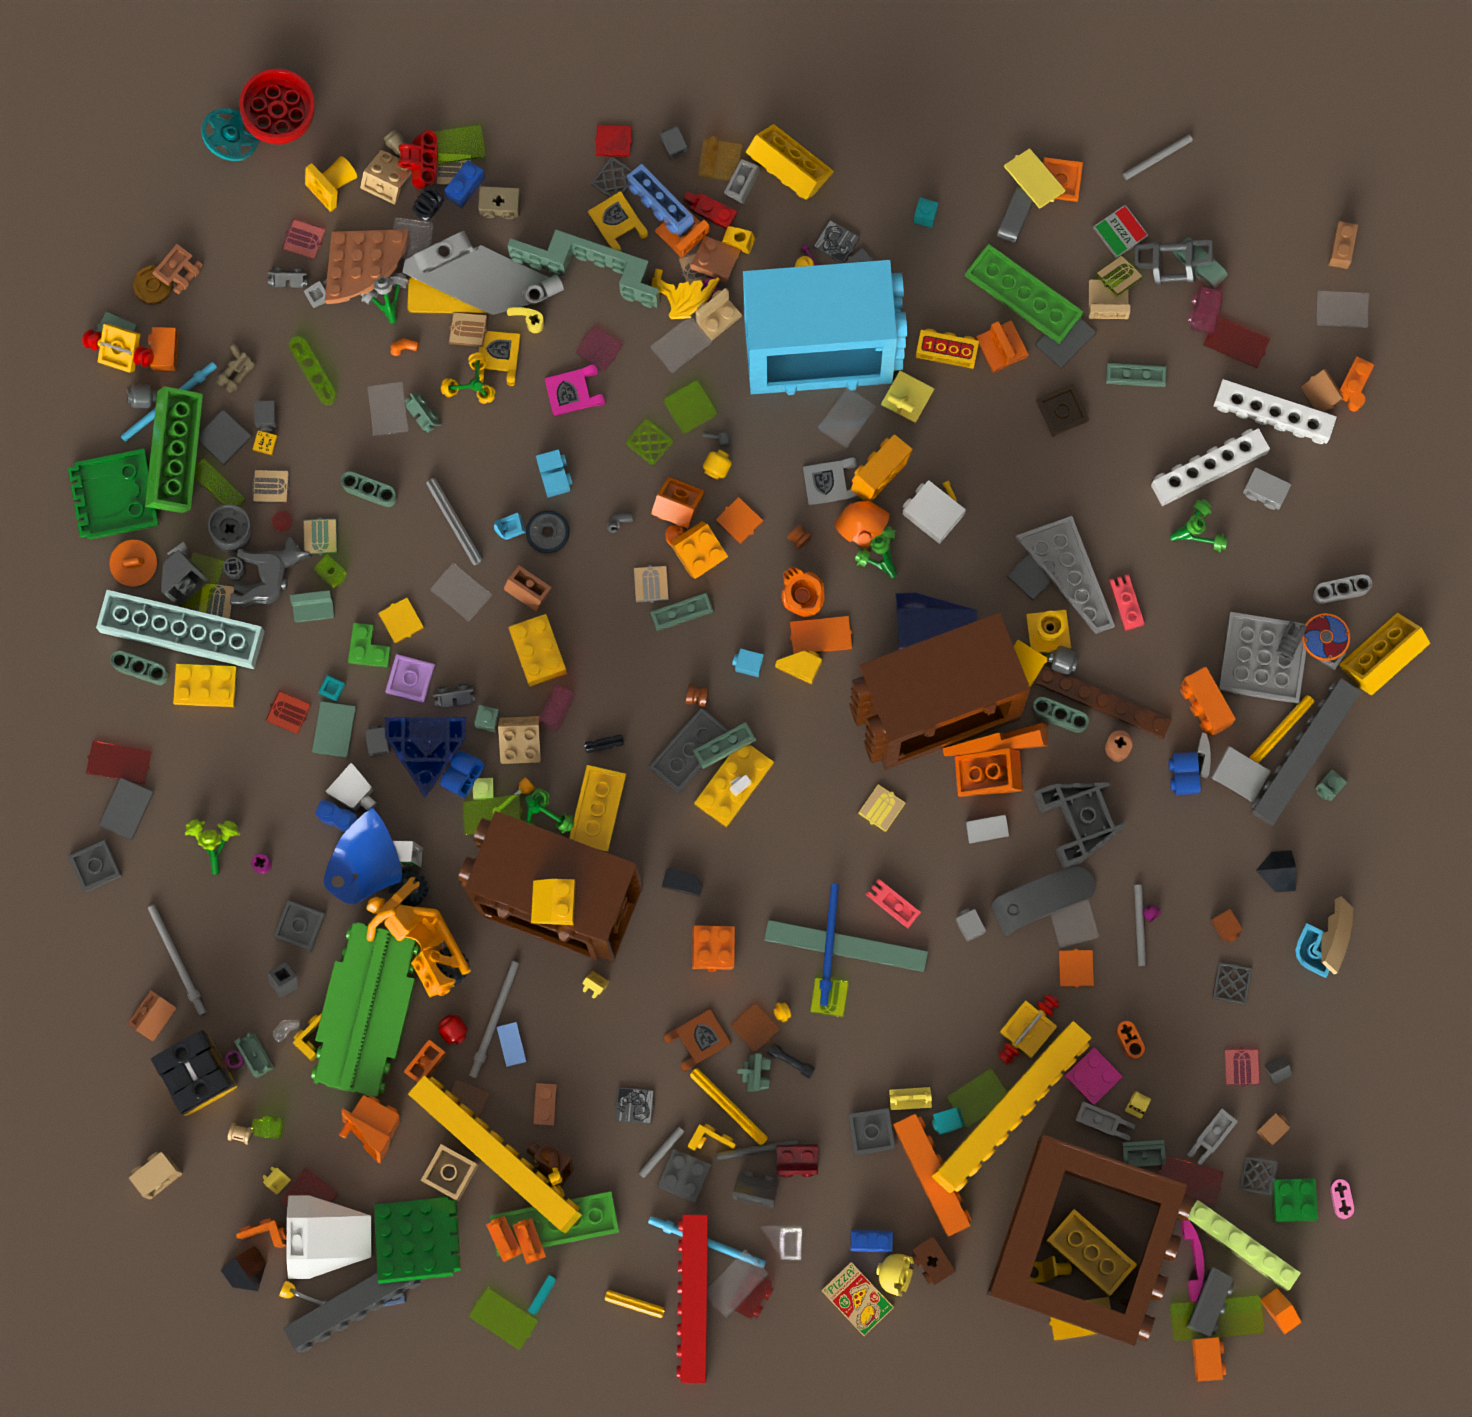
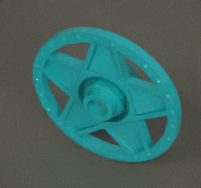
(228, 134)

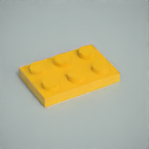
(205, 685)

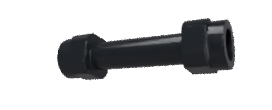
(776, 1051)

